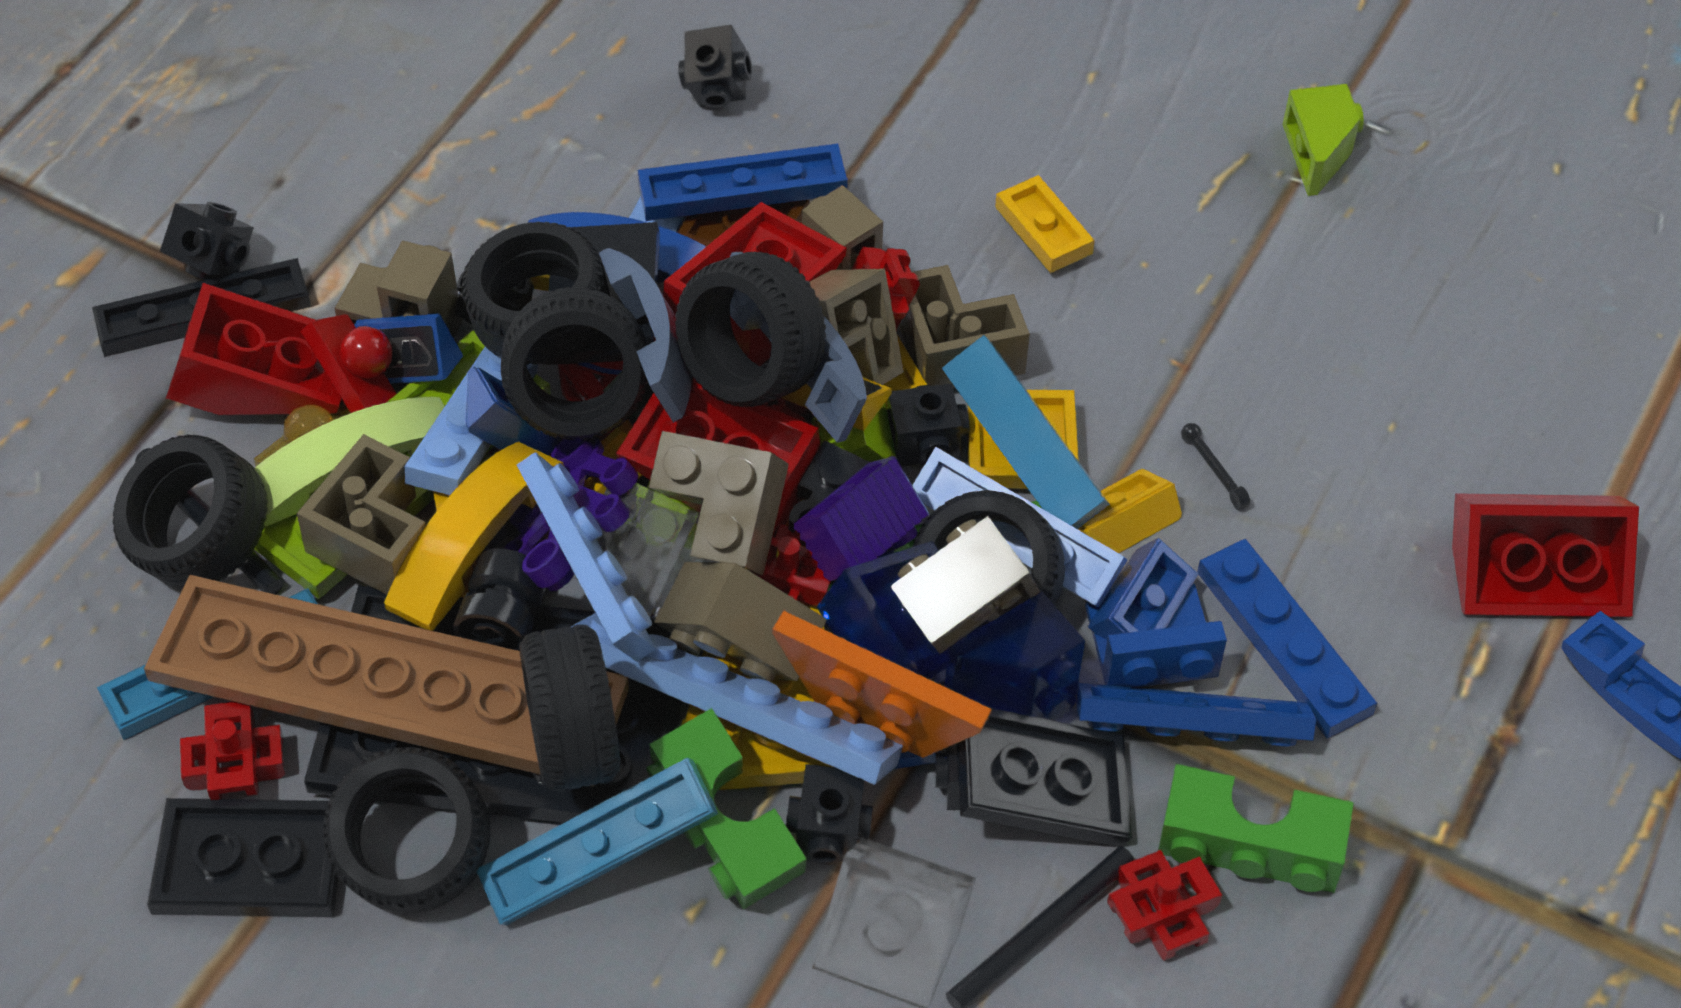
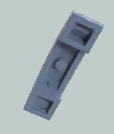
(662, 358)
(836, 385)

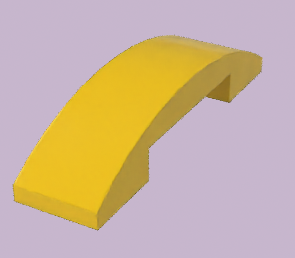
(457, 534)

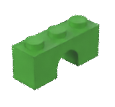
(1299, 849)
(747, 855)

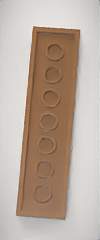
(351, 671)

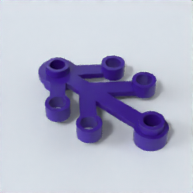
(582, 458)

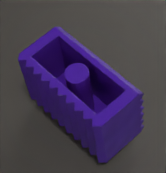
(862, 518)

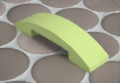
(309, 459)

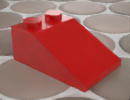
(766, 232)
(248, 359)
(721, 422)

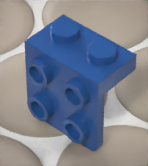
(1174, 654)

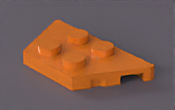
(877, 691)

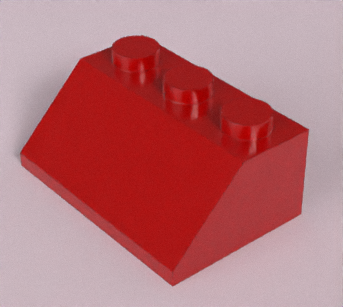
(1545, 554)

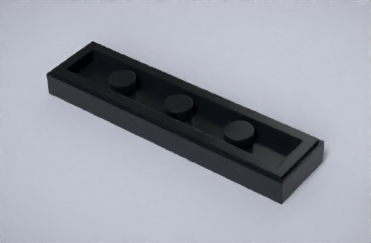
(167, 313)

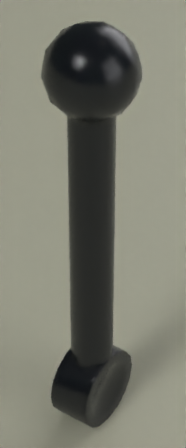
(1192, 434)

